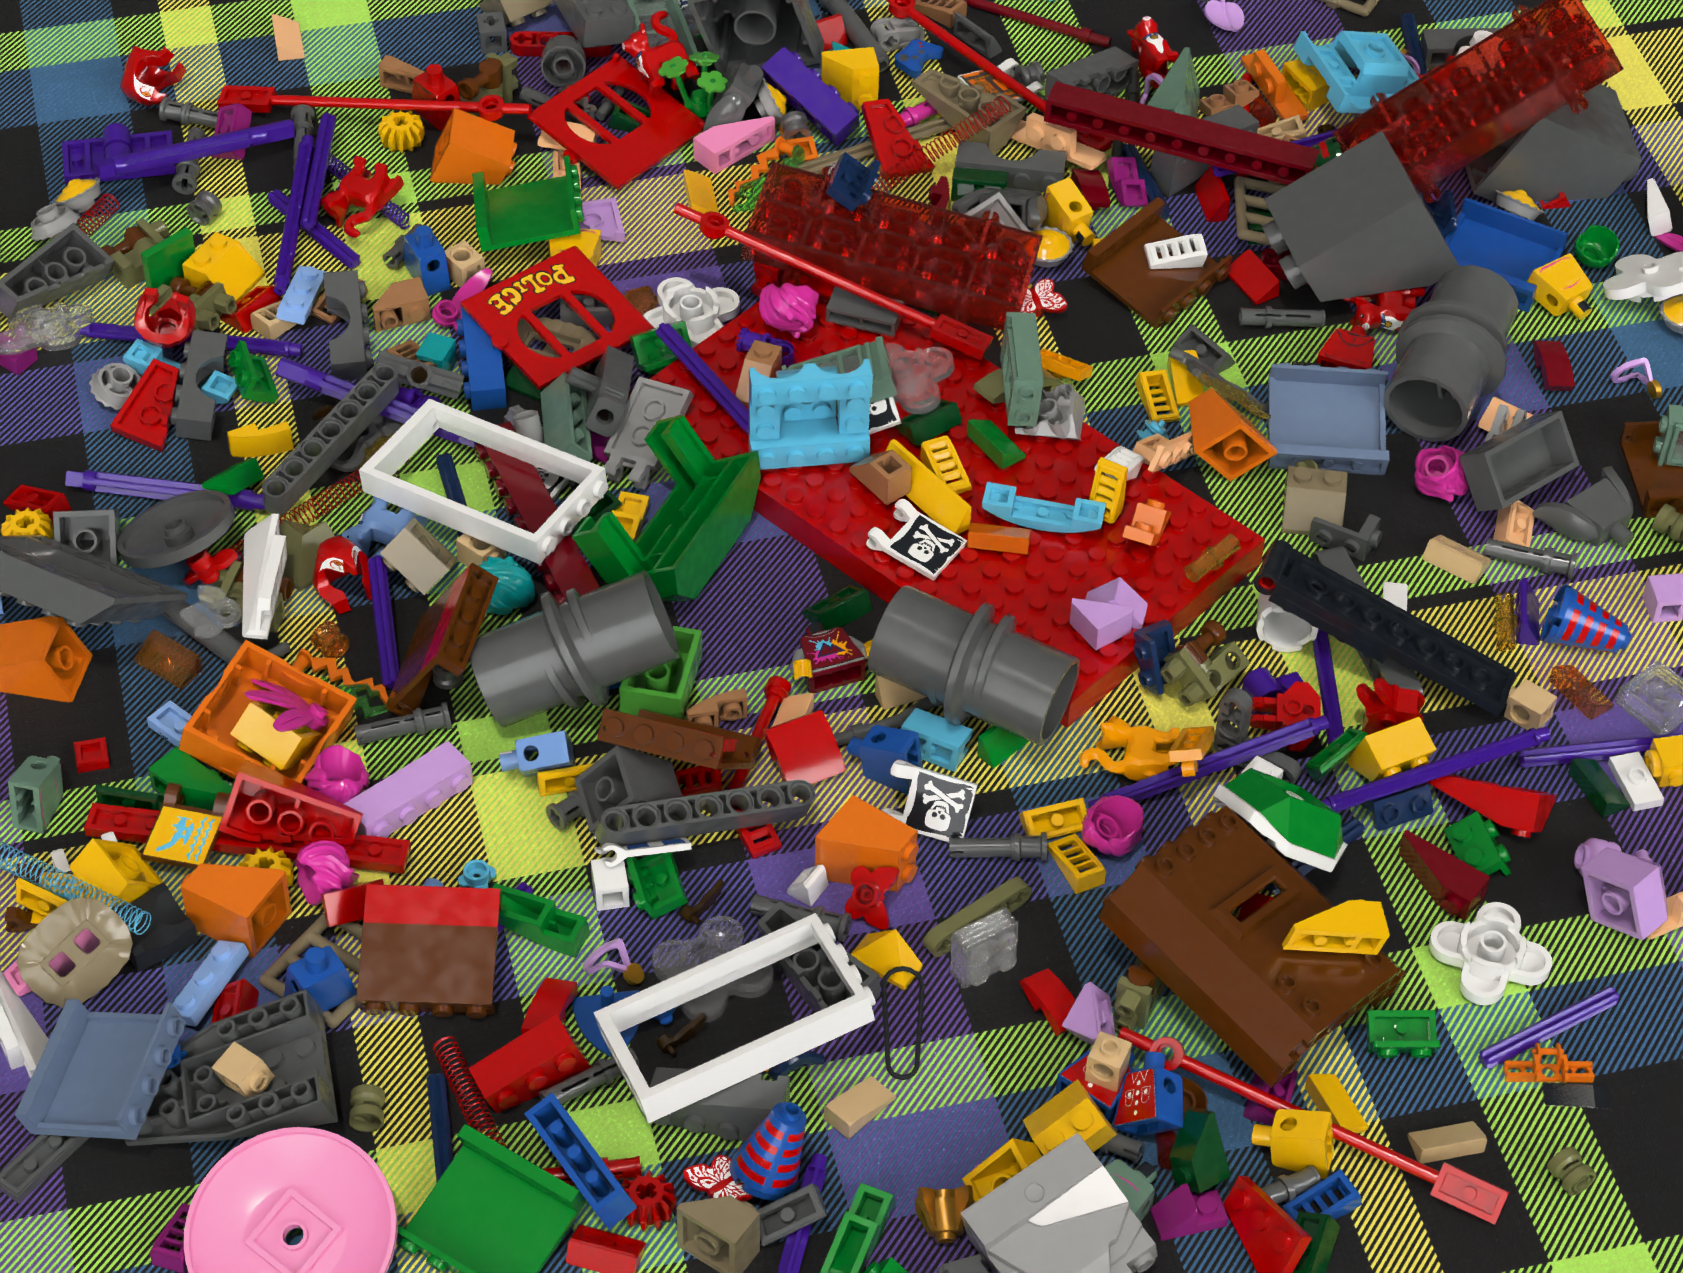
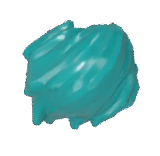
(513, 587)

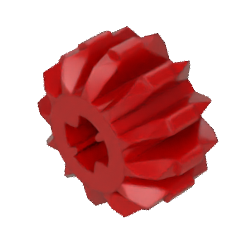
(653, 1200)

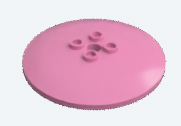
(288, 1183)

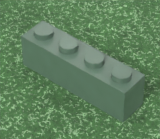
(565, 418)

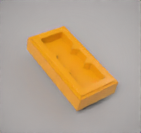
(1064, 366)

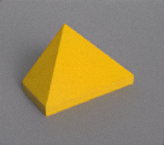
(886, 951)

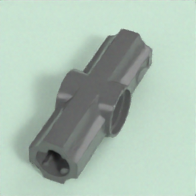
(437, 379)

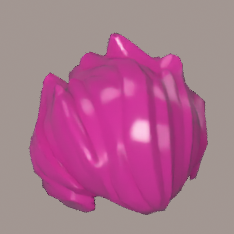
(789, 307)
(1440, 473)
(338, 774)
(1113, 825)
(323, 869)

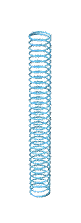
(91, 895)

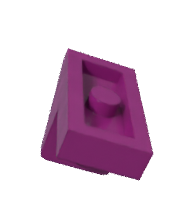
(1188, 1214)

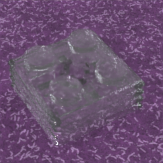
(1654, 698)
(984, 948)

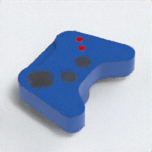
(914, 55)

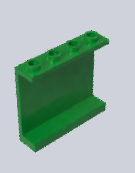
(527, 210)
(491, 1212)

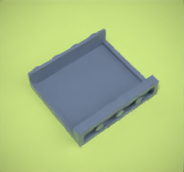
(1328, 418)
(99, 1072)

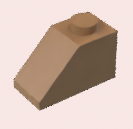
(765, 359)

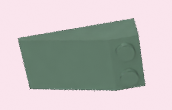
(1180, 88)

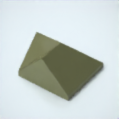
(302, 548)

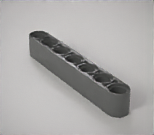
(330, 438)
(1392, 671)
(695, 823)

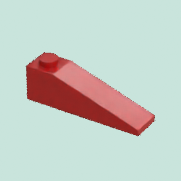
(1508, 806)
(279, 808)

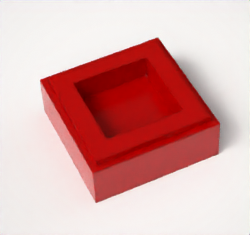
(91, 755)

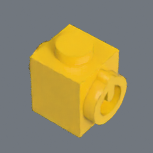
(1666, 760)

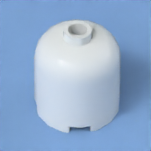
(1281, 628)

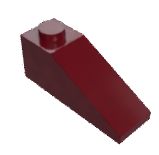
(1447, 879)

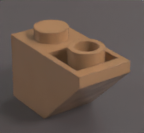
(401, 305)
(884, 475)

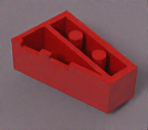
(529, 1065)

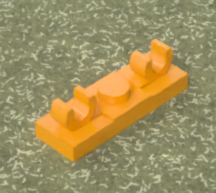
(1191, 746)

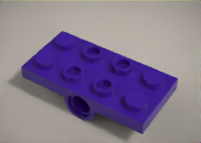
(116, 141)

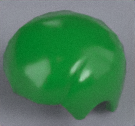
(1596, 246)

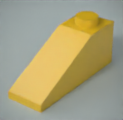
(1346, 928)

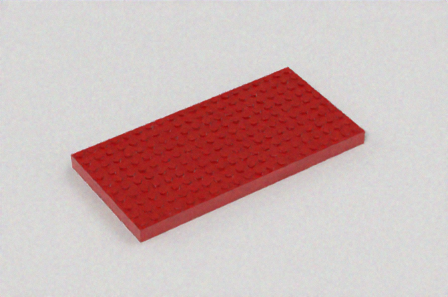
(835, 510)

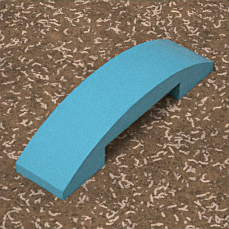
(218, 386)
(1042, 514)

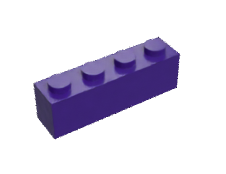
(811, 95)

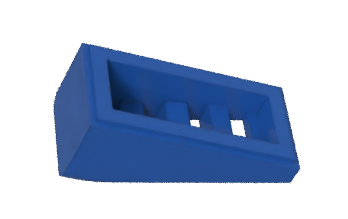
(1336, 1181)

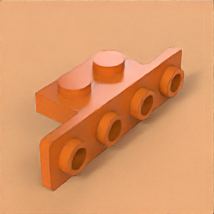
(1273, 85)

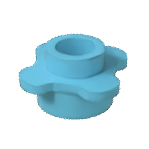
(478, 869)

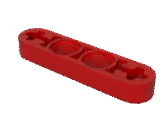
(530, 44)

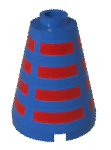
(1583, 624)
(772, 1154)

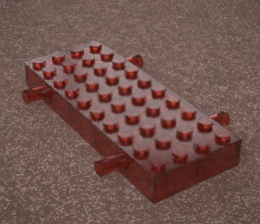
(1489, 92)
(896, 247)

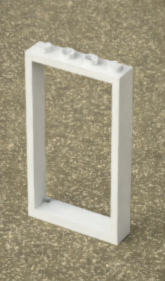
(378, 481)
(749, 1058)

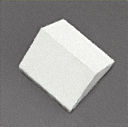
(809, 885)

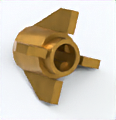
(941, 1211)

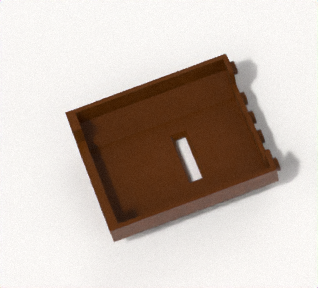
(1233, 972)

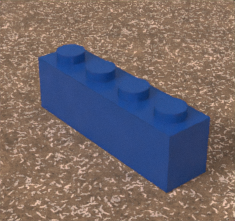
(482, 366)
(580, 1160)

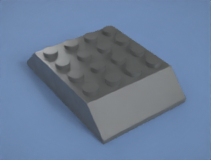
(78, 584)

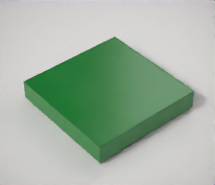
(165, 259)

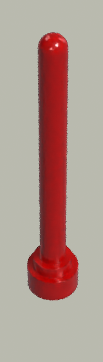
(775, 691)

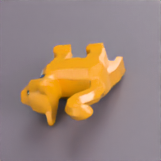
(1144, 753)

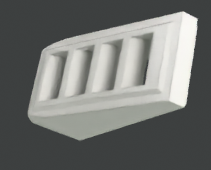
(1657, 210)
(1192, 246)
(1127, 459)

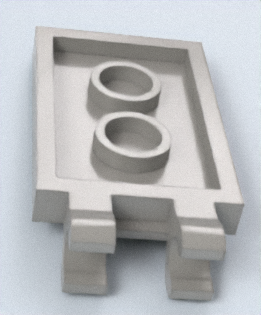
(645, 406)

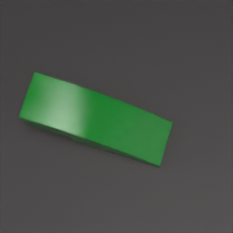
(542, 922)
(859, 1231)

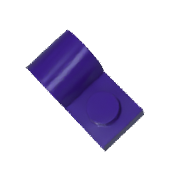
(1263, 684)

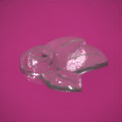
(208, 612)

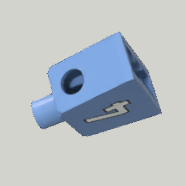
(554, 753)

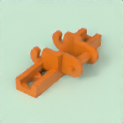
(1561, 1064)

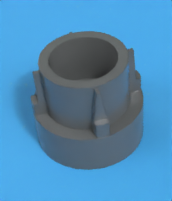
(563, 73)

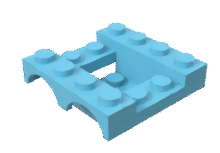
(1374, 54)
(796, 416)

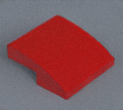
(805, 748)

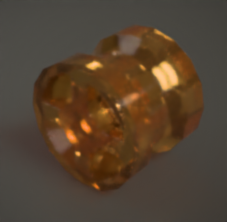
(330, 640)

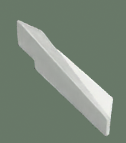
(262, 575)
(19, 1032)

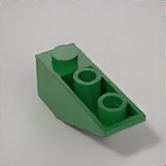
(197, 781)

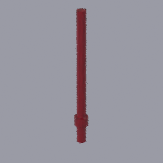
(1083, 35)

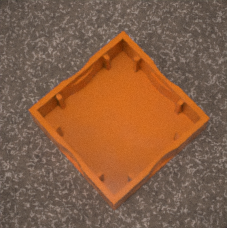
(209, 728)

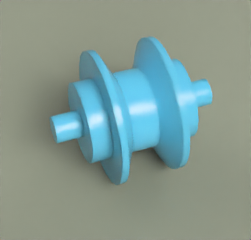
(1152, 428)

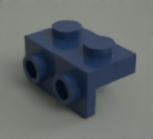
(852, 182)
(1443, 212)
(1150, 648)
(1401, 806)

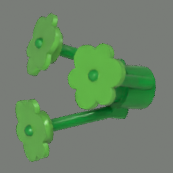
(701, 99)

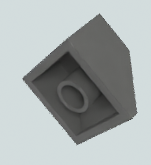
(89, 531)

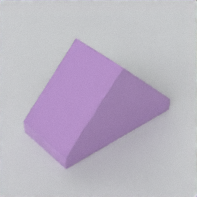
(1120, 593)
(1100, 622)
(1090, 1014)

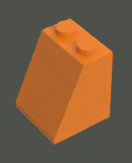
(471, 147)
(1226, 436)
(42, 659)
(866, 838)
(237, 903)

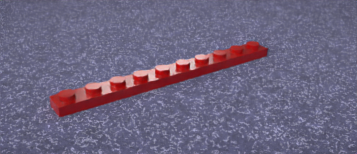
(136, 825)

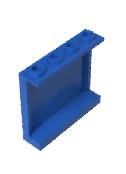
(1505, 246)

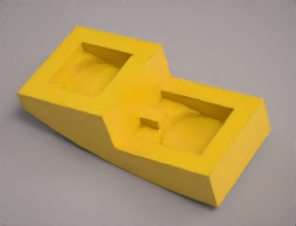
(251, 442)
(632, 512)

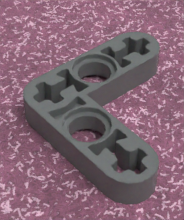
(1228, 735)

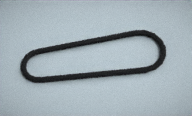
(919, 1022)

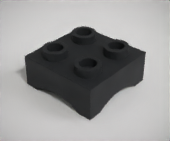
(168, 930)

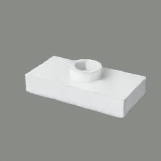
(1635, 781)

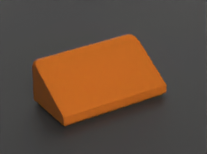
(998, 538)

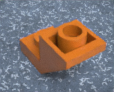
(1148, 523)

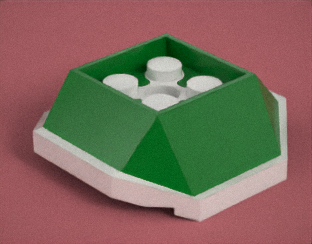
(1288, 816)

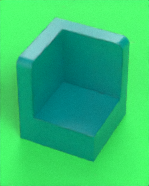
(438, 350)

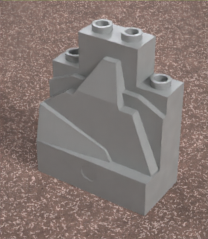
(1060, 1219)

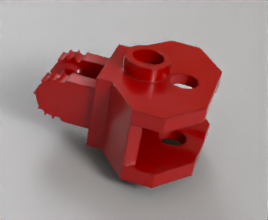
(1388, 705)
(1286, 709)

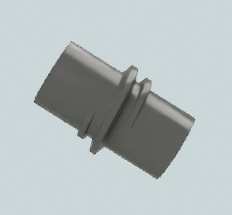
(1451, 353)
(573, 649)
(973, 664)

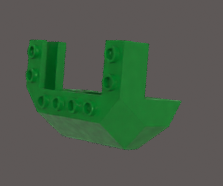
(692, 525)

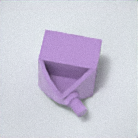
(1626, 892)

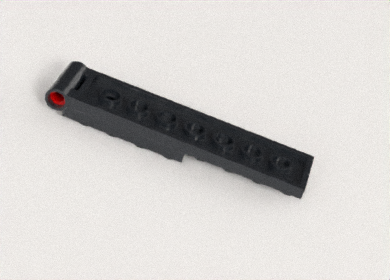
(1379, 627)

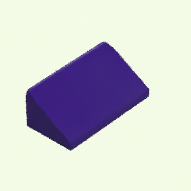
(1527, 615)

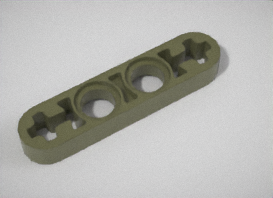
(1009, 894)

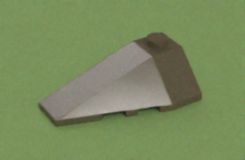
(958, 101)

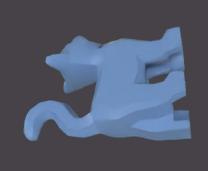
(380, 526)

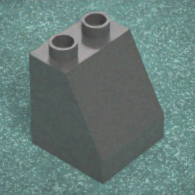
(757, 30)
(1563, 152)
(1357, 227)

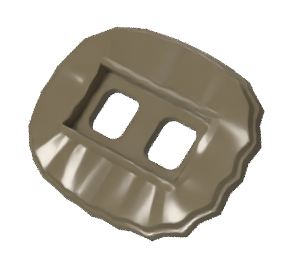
(566, 333)
(57, 935)

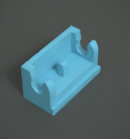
(938, 740)

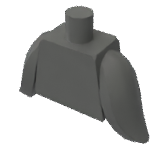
(737, 97)
(1027, 204)
(1593, 514)

